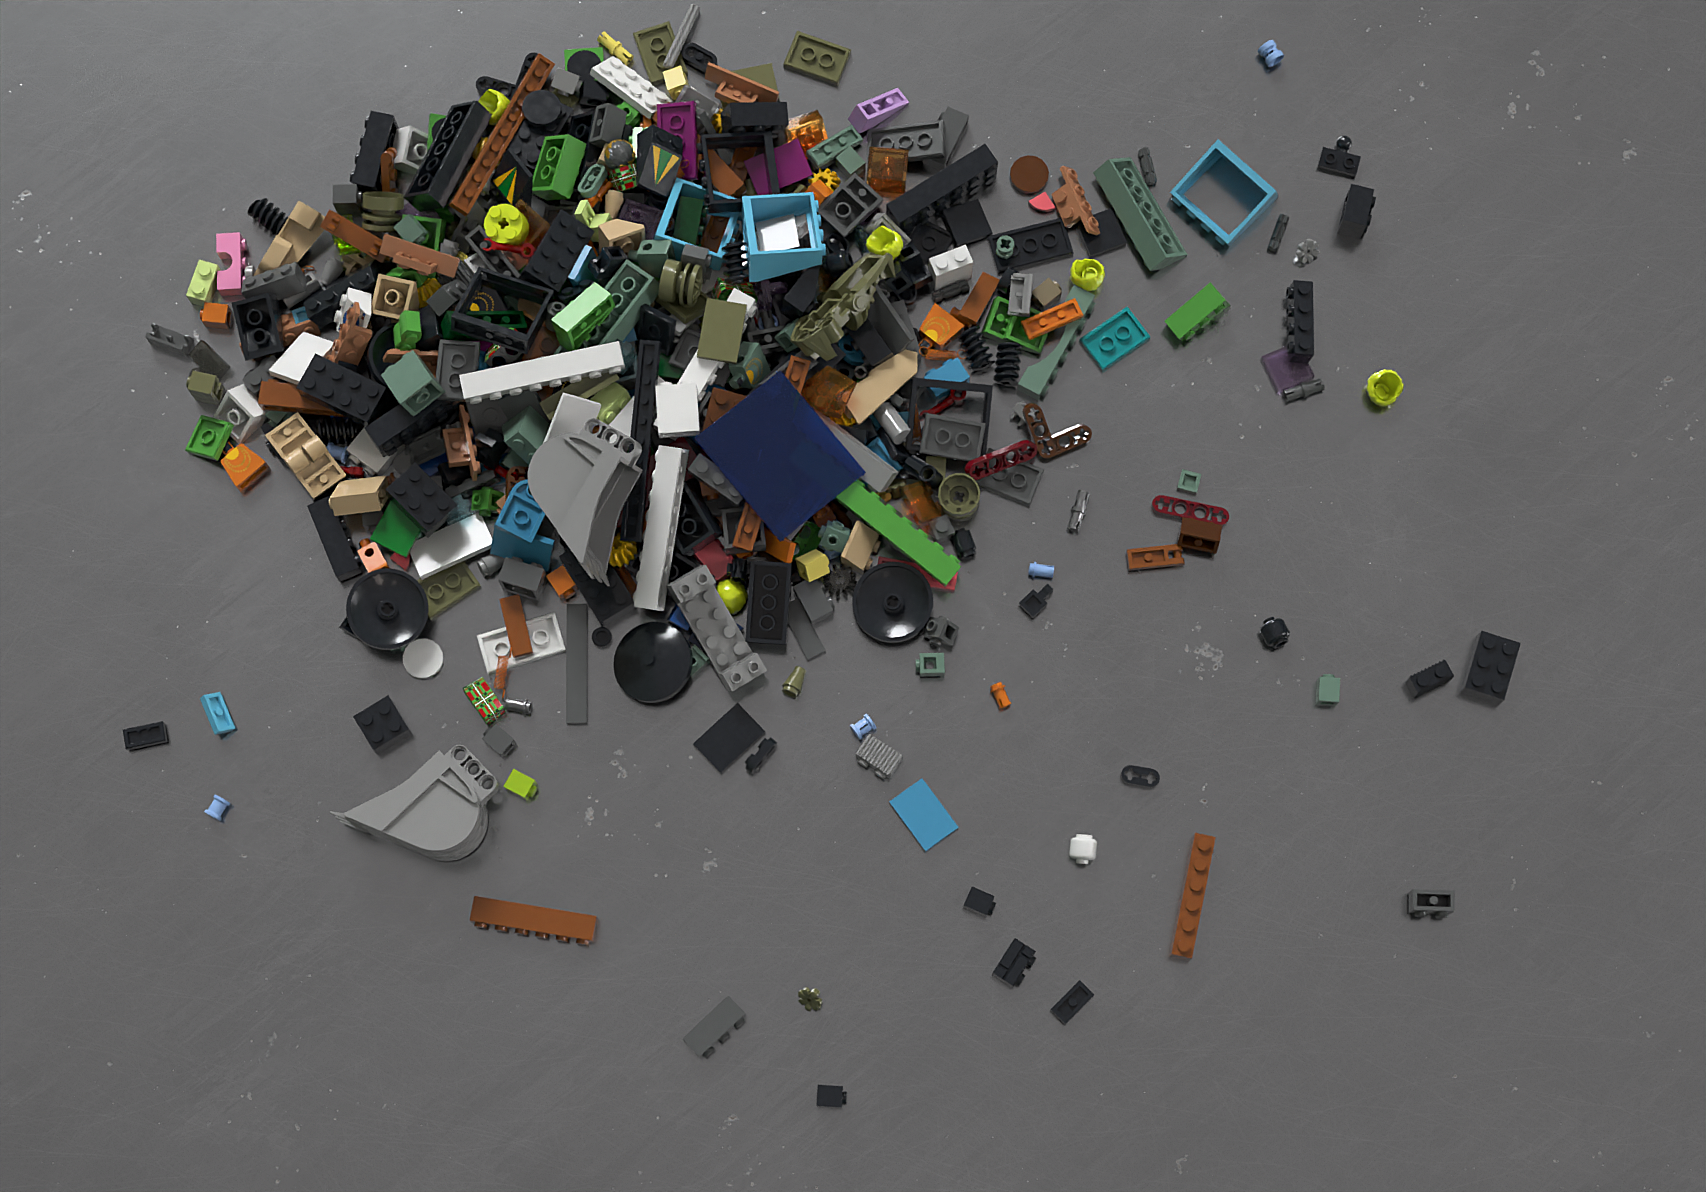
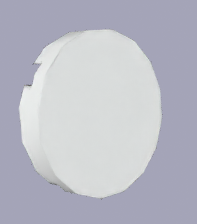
(423, 658)

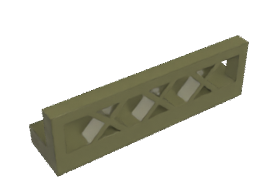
(582, 389)

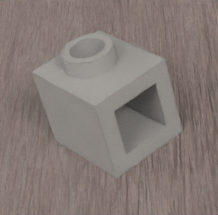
(566, 82)

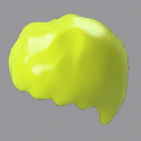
(495, 103)
(884, 241)
(1087, 274)
(1384, 387)
(733, 595)

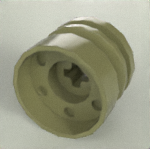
(383, 208)
(682, 283)
(963, 486)

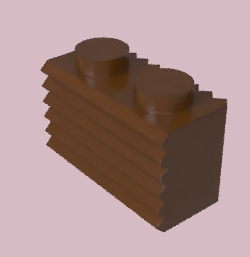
(1199, 535)

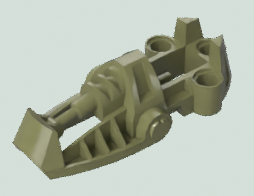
(842, 305)

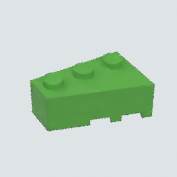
(1197, 312)
(581, 316)

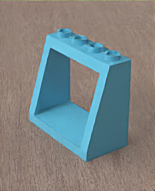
(1214, 153)
(689, 189)
(774, 263)

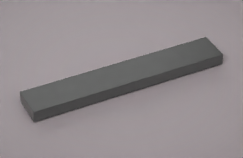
(576, 664)

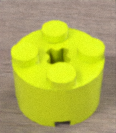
(496, 225)

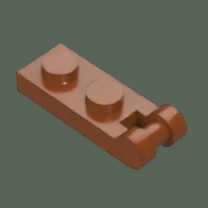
(388, 173)
(1154, 557)

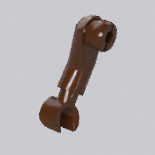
(841, 515)

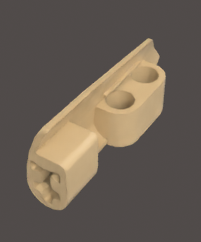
(294, 238)
(881, 385)

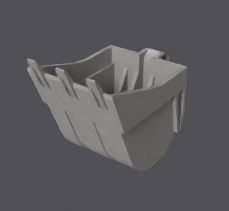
(583, 488)
(432, 812)

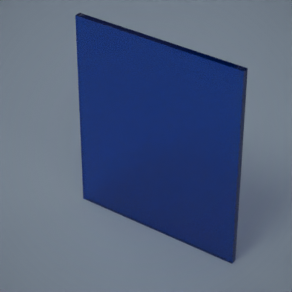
(780, 455)

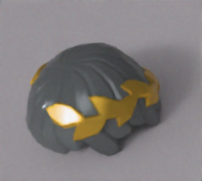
(619, 154)

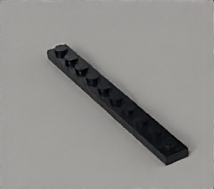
(642, 433)

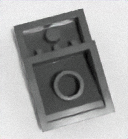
(850, 205)

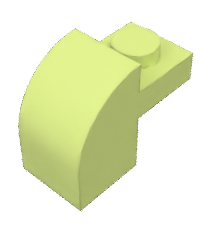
(586, 215)

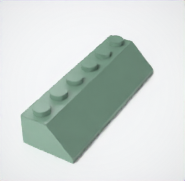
(1139, 213)
(630, 290)

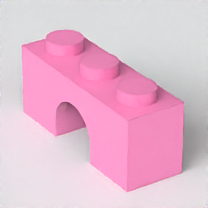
(231, 247)

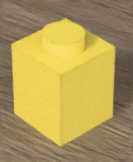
(675, 81)
(812, 565)

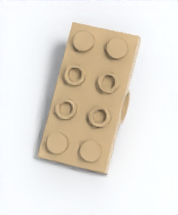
(305, 455)

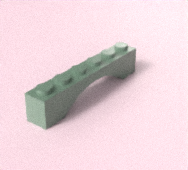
(1037, 376)

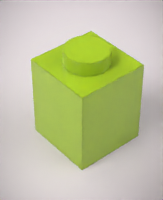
(521, 785)

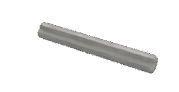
(681, 36)

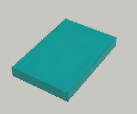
(1114, 338)

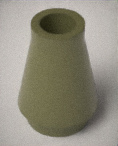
(794, 682)

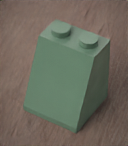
(412, 383)
(525, 432)

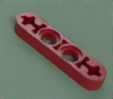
(1001, 462)
(1190, 508)

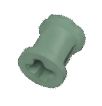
(1004, 252)

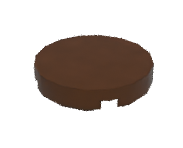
(1029, 174)

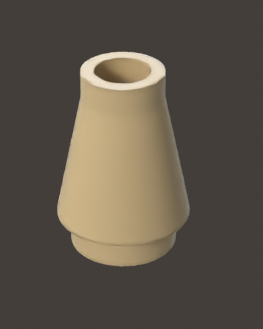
(613, 202)

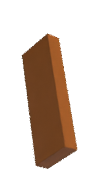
(978, 298)
(516, 625)

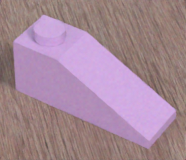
(875, 110)

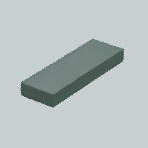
(833, 146)

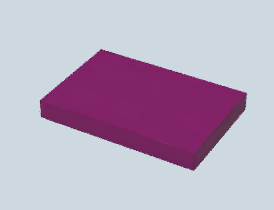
(790, 166)

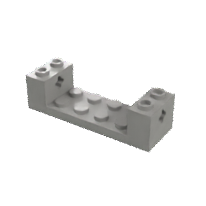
(715, 628)

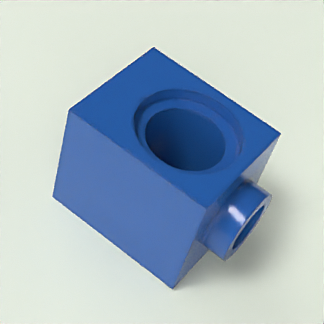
(677, 618)

